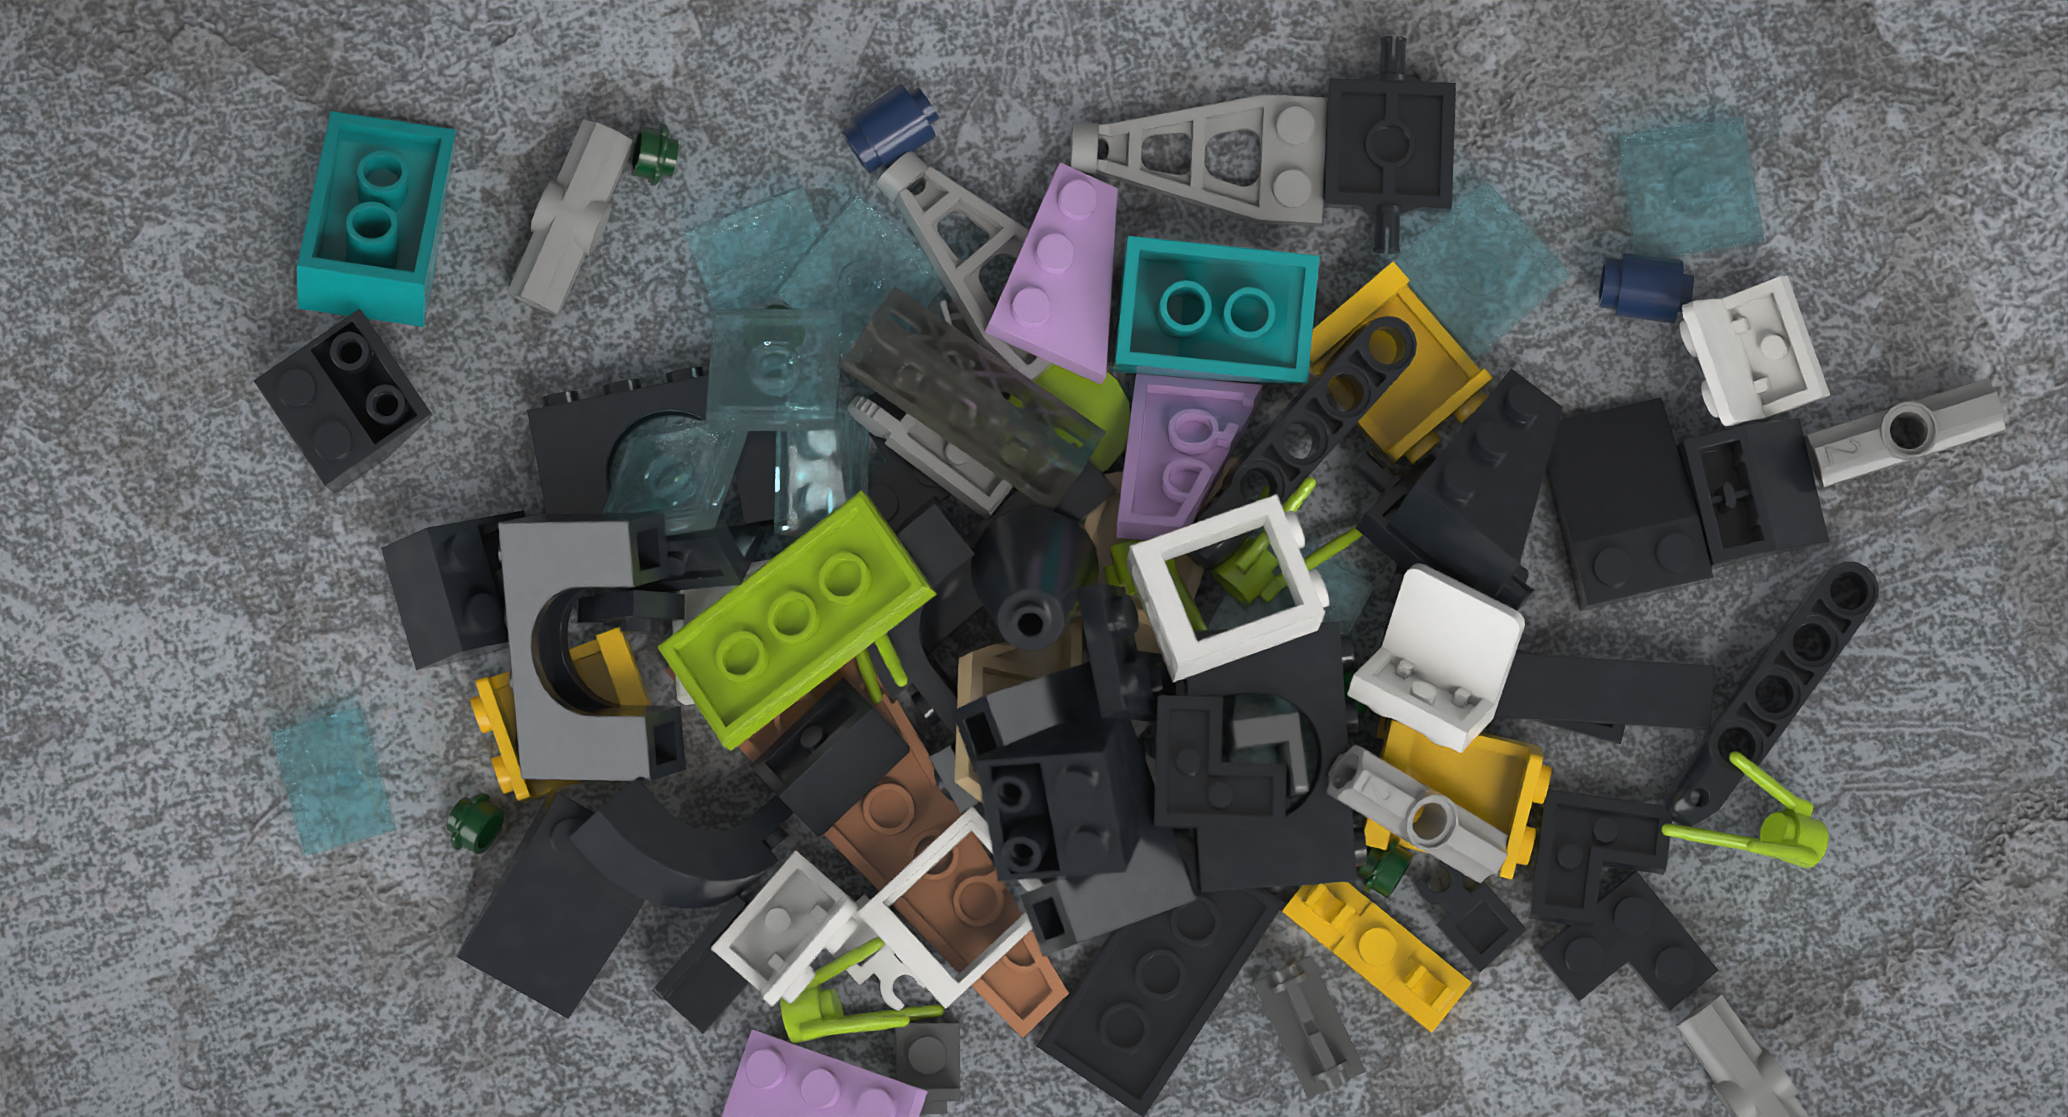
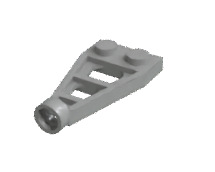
(1290, 156)
(957, 275)

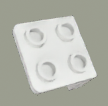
(1753, 353)
(1441, 659)
(786, 929)

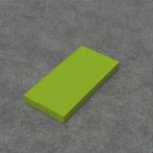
(796, 620)

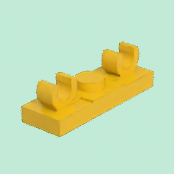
(1378, 950)

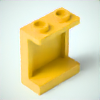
(1428, 392)
(603, 665)
(1489, 778)

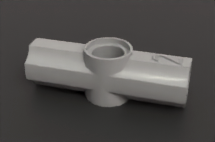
(571, 217)
(1942, 423)
(1394, 798)
(1744, 1076)

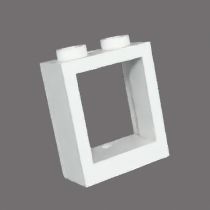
(1165, 611)
(909, 948)

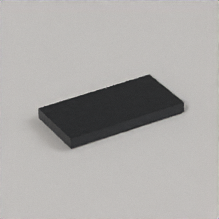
(1156, 989)

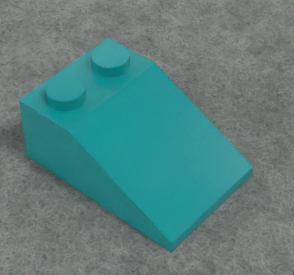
(375, 219)
(1214, 312)

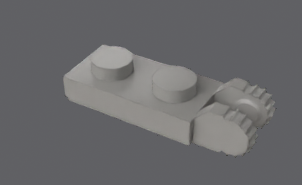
(934, 456)

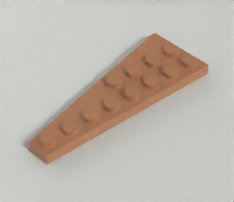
(959, 900)

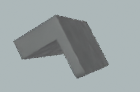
(1271, 732)

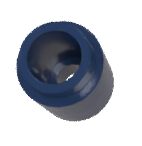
(891, 128)
(1645, 287)

